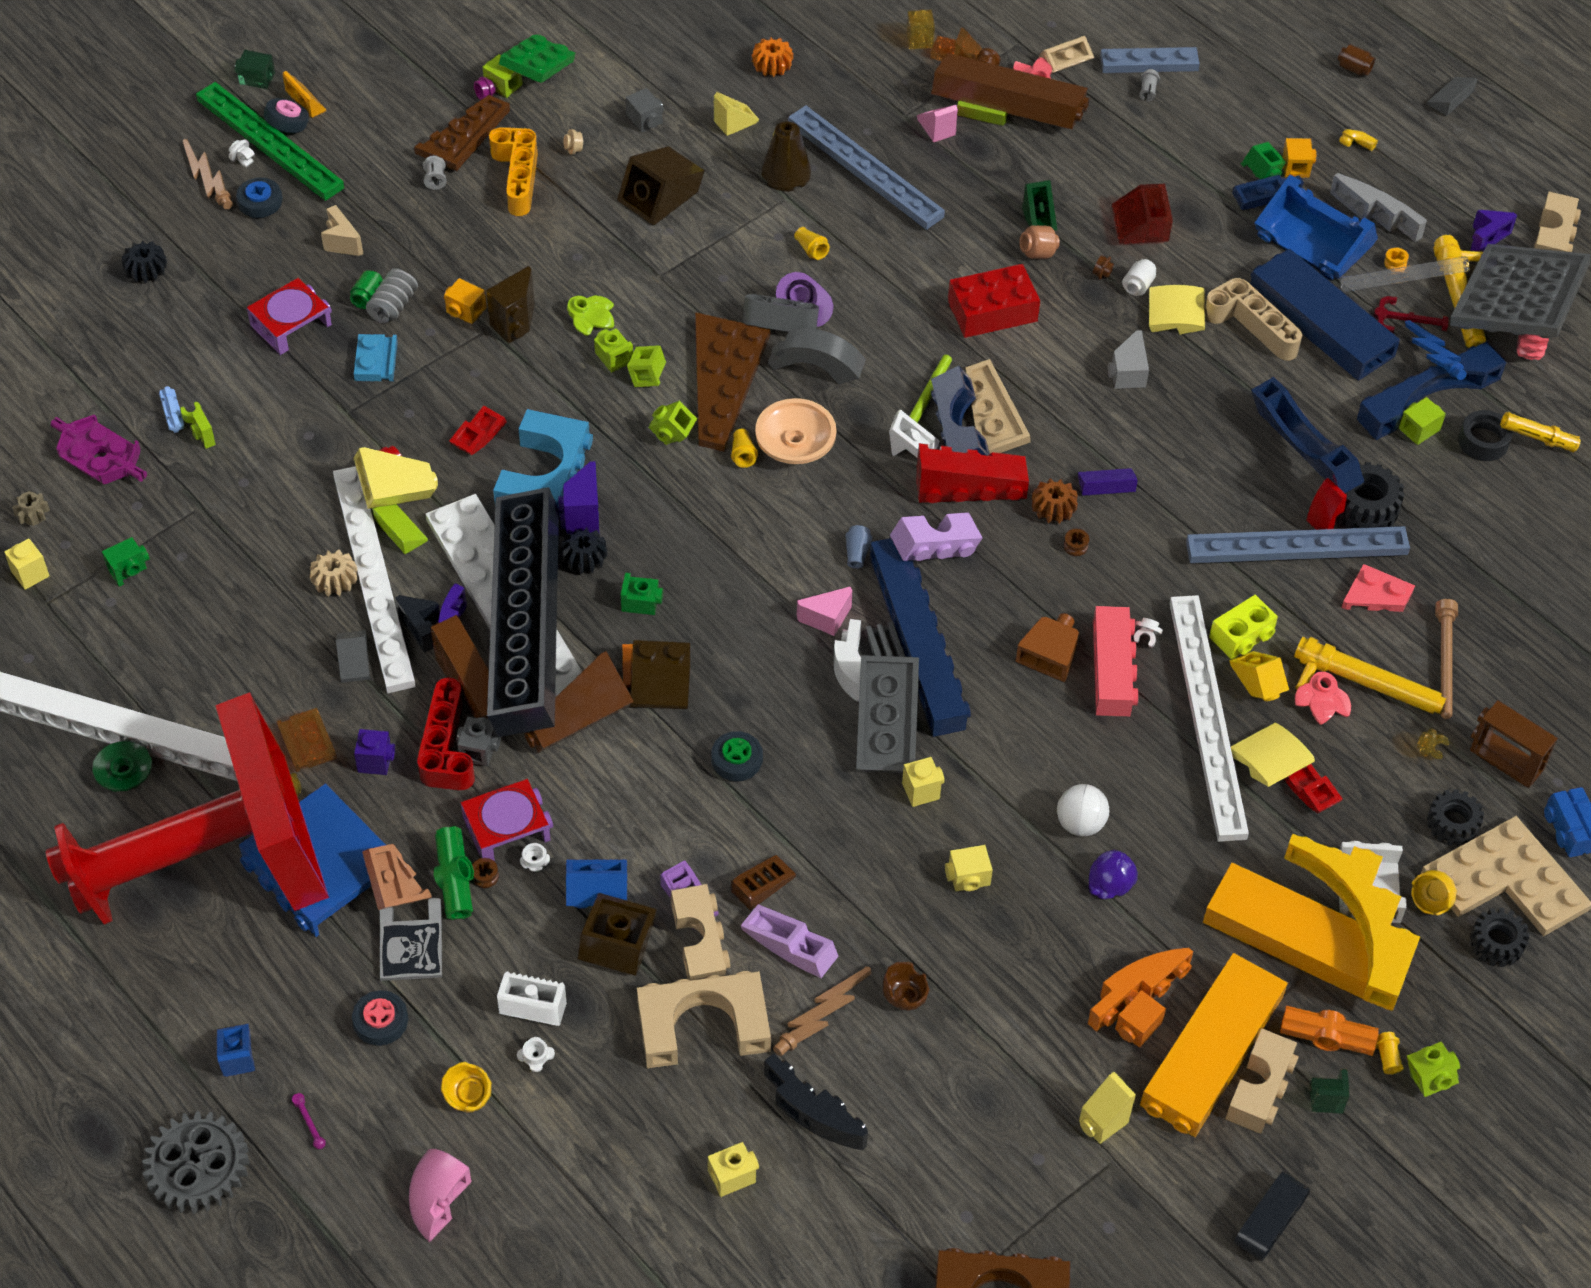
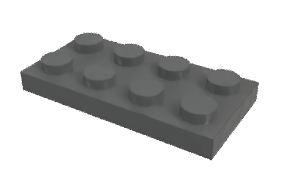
(887, 713)

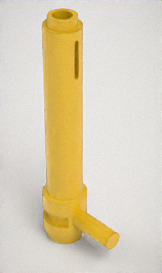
(1447, 248)
(1327, 658)

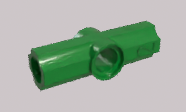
(453, 873)

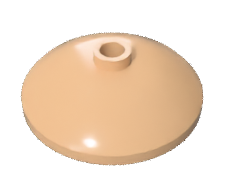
(795, 431)

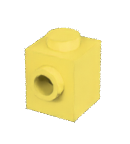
(26, 563)
(922, 781)
(969, 868)
(732, 1169)

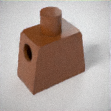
(1049, 646)

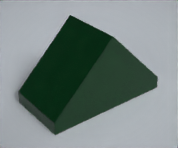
(1039, 204)

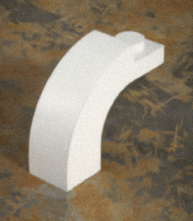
(847, 659)

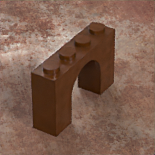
(973, 1270)

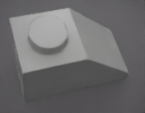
(1130, 363)

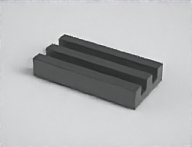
(882, 631)

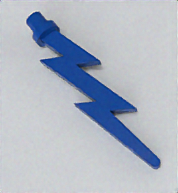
(1439, 355)

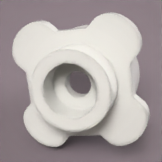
(532, 1046)

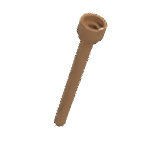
(1446, 612)

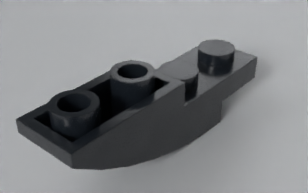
(820, 1114)

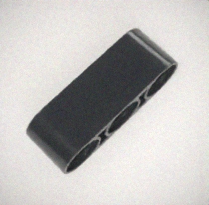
(1272, 1216)

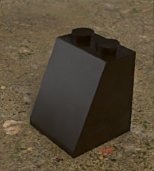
(658, 183)

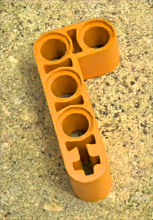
(519, 149)

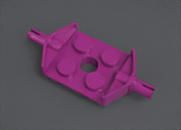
(86, 438)

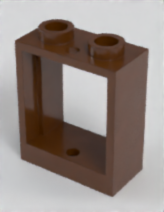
(1505, 755)

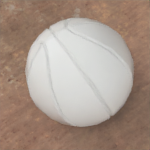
(1083, 810)

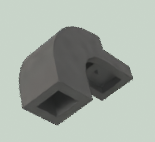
(821, 349)

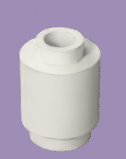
(1139, 277)

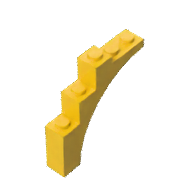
(1374, 908)

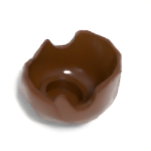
(904, 986)

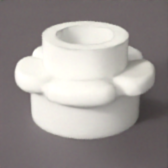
(531, 851)

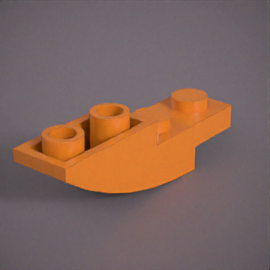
(1148, 974)

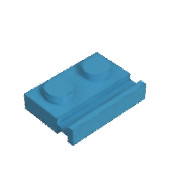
(375, 357)

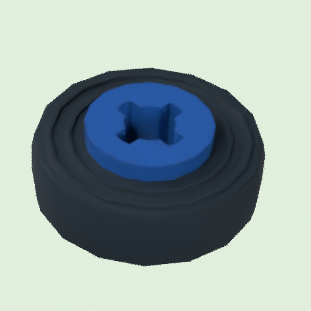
(259, 197)

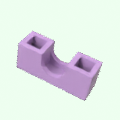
(919, 541)

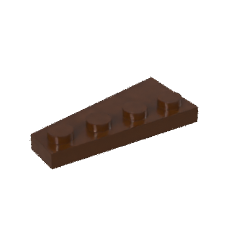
(464, 134)

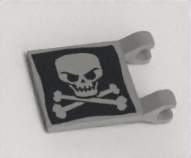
(411, 947)

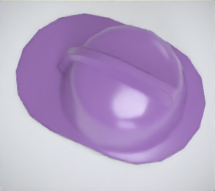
(803, 288)

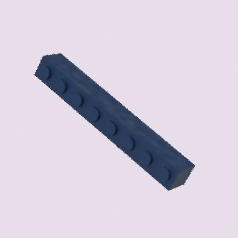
(918, 636)

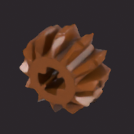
(1054, 501)

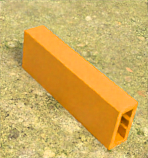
(1290, 928)
(1213, 1045)

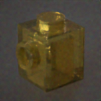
(920, 29)

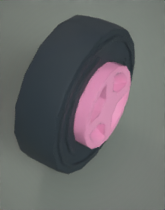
(286, 115)

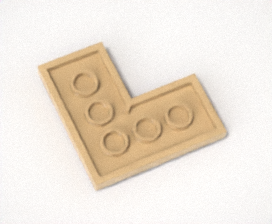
(1513, 863)

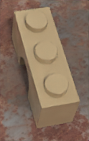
(1557, 223)
(695, 909)
(1254, 1103)

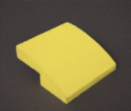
(1177, 308)
(1272, 754)

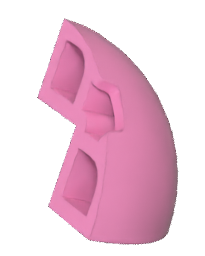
(433, 1188)

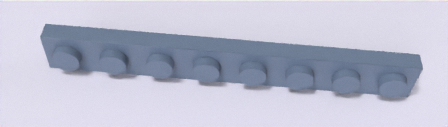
(867, 168)
(1297, 544)

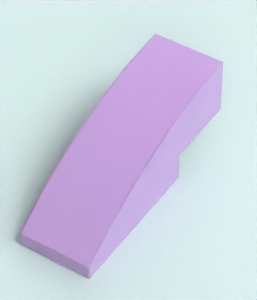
(790, 940)

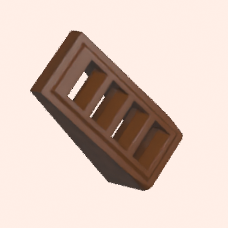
(751, 898)

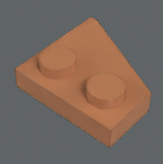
(392, 878)

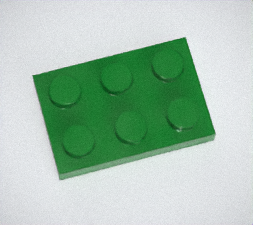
(537, 58)

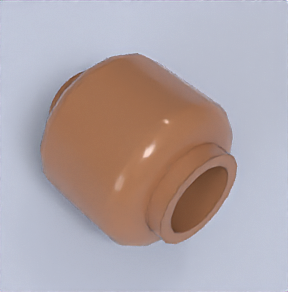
(1039, 242)

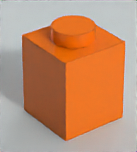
(1140, 1019)

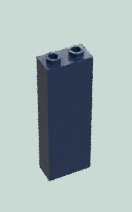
(1325, 314)

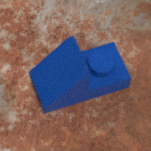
(234, 1050)

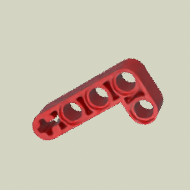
(444, 732)

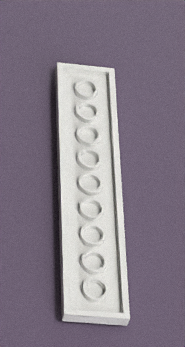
(469, 544)

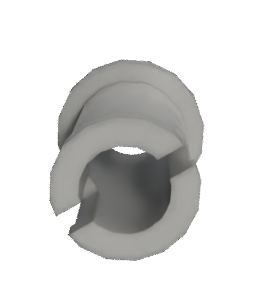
(1149, 81)

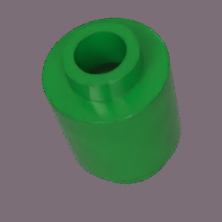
(365, 288)

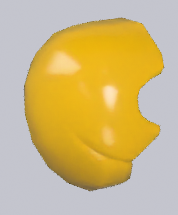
(1433, 892)
(466, 1087)

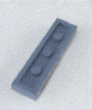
(1149, 58)

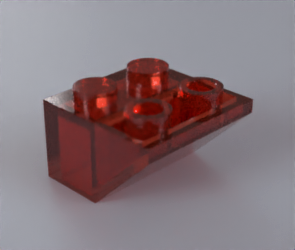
(1143, 215)

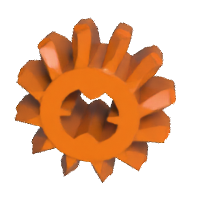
(772, 57)

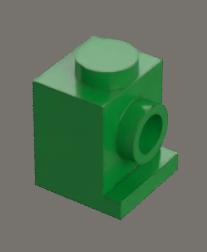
(1264, 161)
(125, 560)
(640, 595)

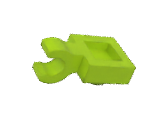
(201, 428)

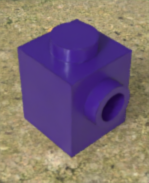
(373, 752)

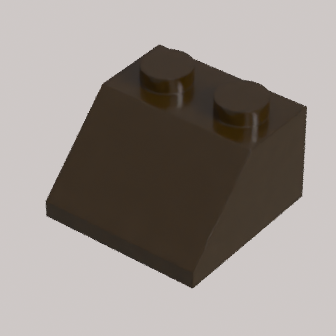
(512, 305)
(660, 674)
(616, 934)

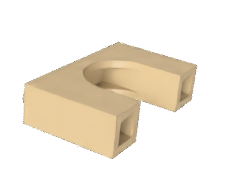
(735, 994)

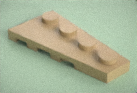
(994, 410)

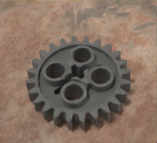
(208, 1183)

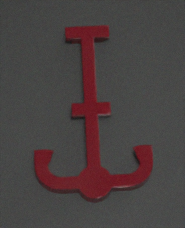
(1382, 313)

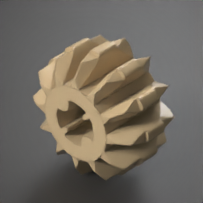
(333, 573)

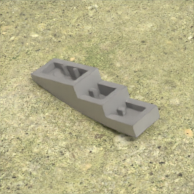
(1376, 204)

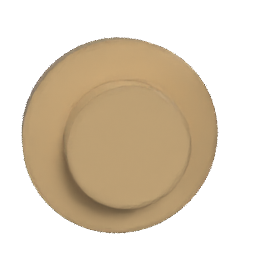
(573, 141)

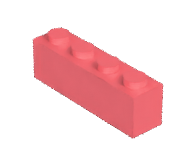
(1114, 661)

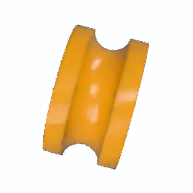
(1396, 258)

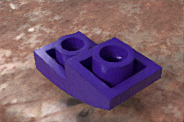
(454, 603)

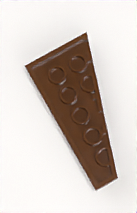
(726, 367)

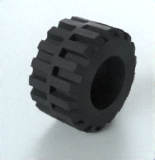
(1383, 489)

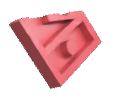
(1378, 591)

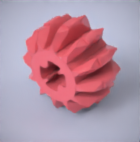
(1531, 346)

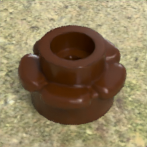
(1103, 267)

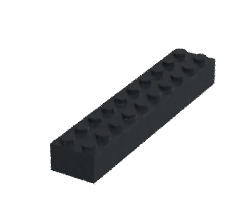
(524, 613)

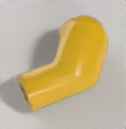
(1359, 137)

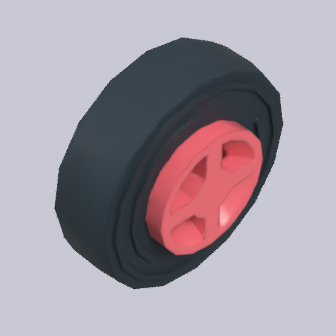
(370, 1012)

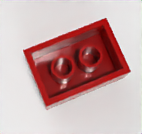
(993, 300)

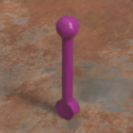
(299, 1101)

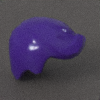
(1112, 875)

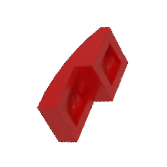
(479, 432)
(1326, 505)
(1312, 789)

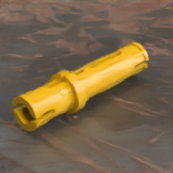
(1550, 435)

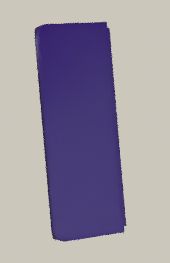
(1107, 481)

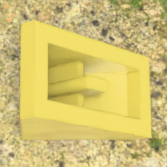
(732, 114)

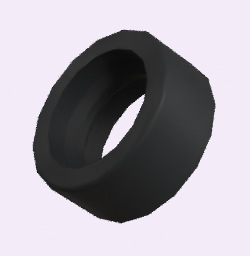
(1478, 449)

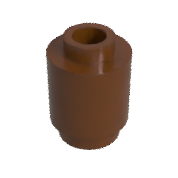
(1356, 60)

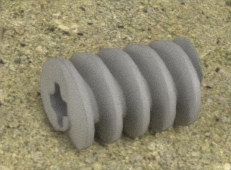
(391, 296)

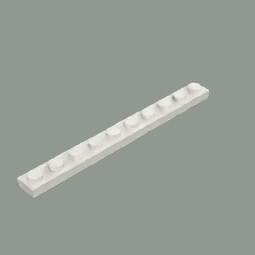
(374, 582)
(1208, 719)

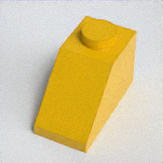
(1261, 675)

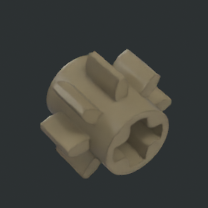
(31, 508)

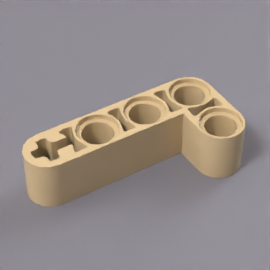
(1257, 314)

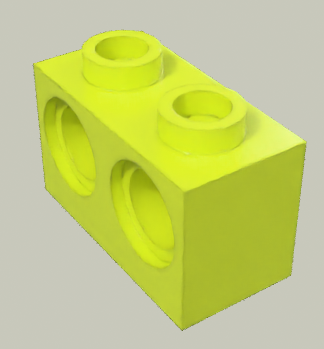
(1243, 627)

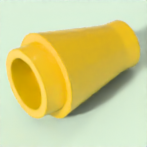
(812, 243)
(743, 450)

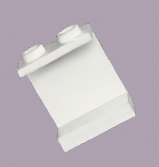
(1387, 874)

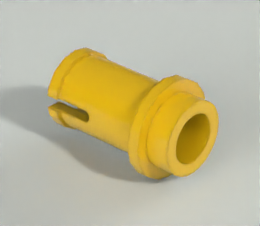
(1389, 1052)

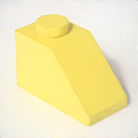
(1107, 1109)

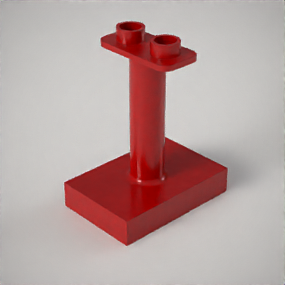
(262, 806)

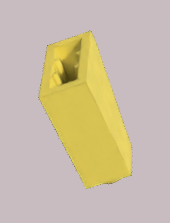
(393, 478)

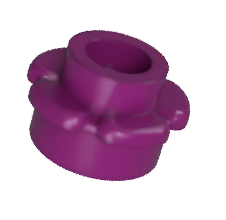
(484, 87)

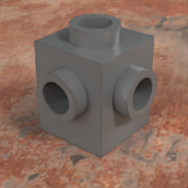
(478, 740)

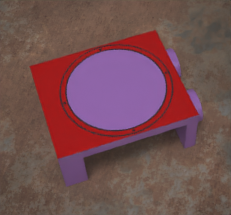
(287, 311)
(505, 817)

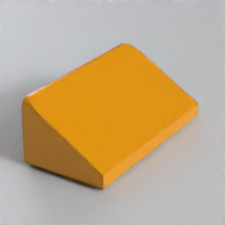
(302, 95)

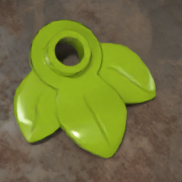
(594, 313)

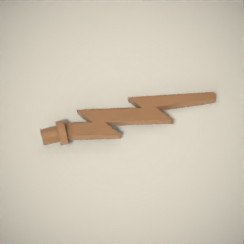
(222, 196)
(808, 1022)

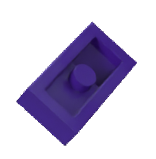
(1491, 228)

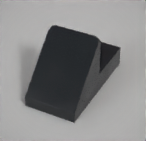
(417, 616)

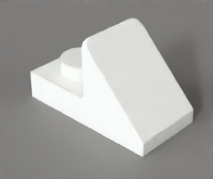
(908, 434)

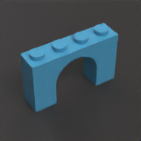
(553, 434)

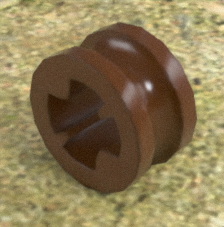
(1077, 535)
(489, 880)

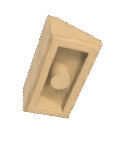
(1068, 54)

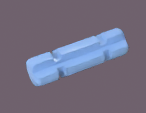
(171, 409)

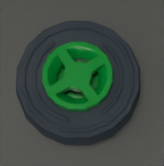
(737, 745)

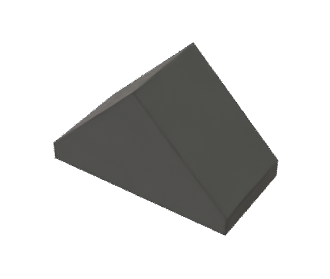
(353, 656)

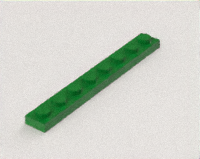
(270, 141)

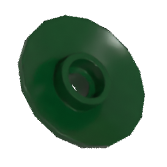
(120, 757)

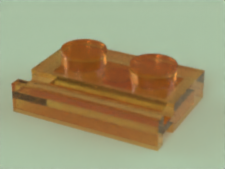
(306, 739)

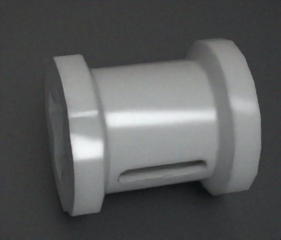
(432, 174)

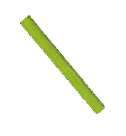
(926, 394)

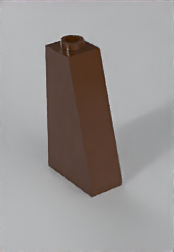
(462, 662)
(584, 702)

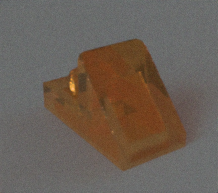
(962, 46)

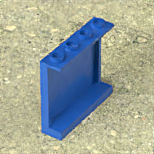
(338, 845)

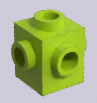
(672, 422)
(1433, 1068)

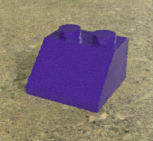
(580, 501)

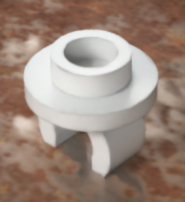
(240, 151)
(1149, 628)

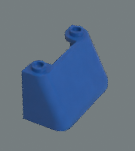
(1315, 230)

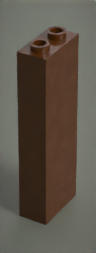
(1010, 91)

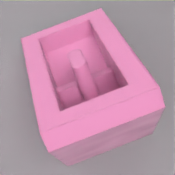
(939, 122)
(825, 610)

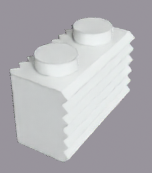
(531, 998)

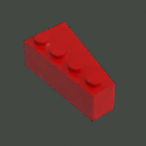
(969, 476)

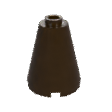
(786, 159)

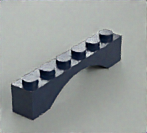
(1383, 412)
(1285, 416)

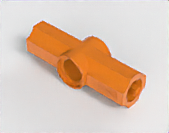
(1329, 1030)

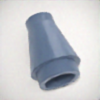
(857, 544)

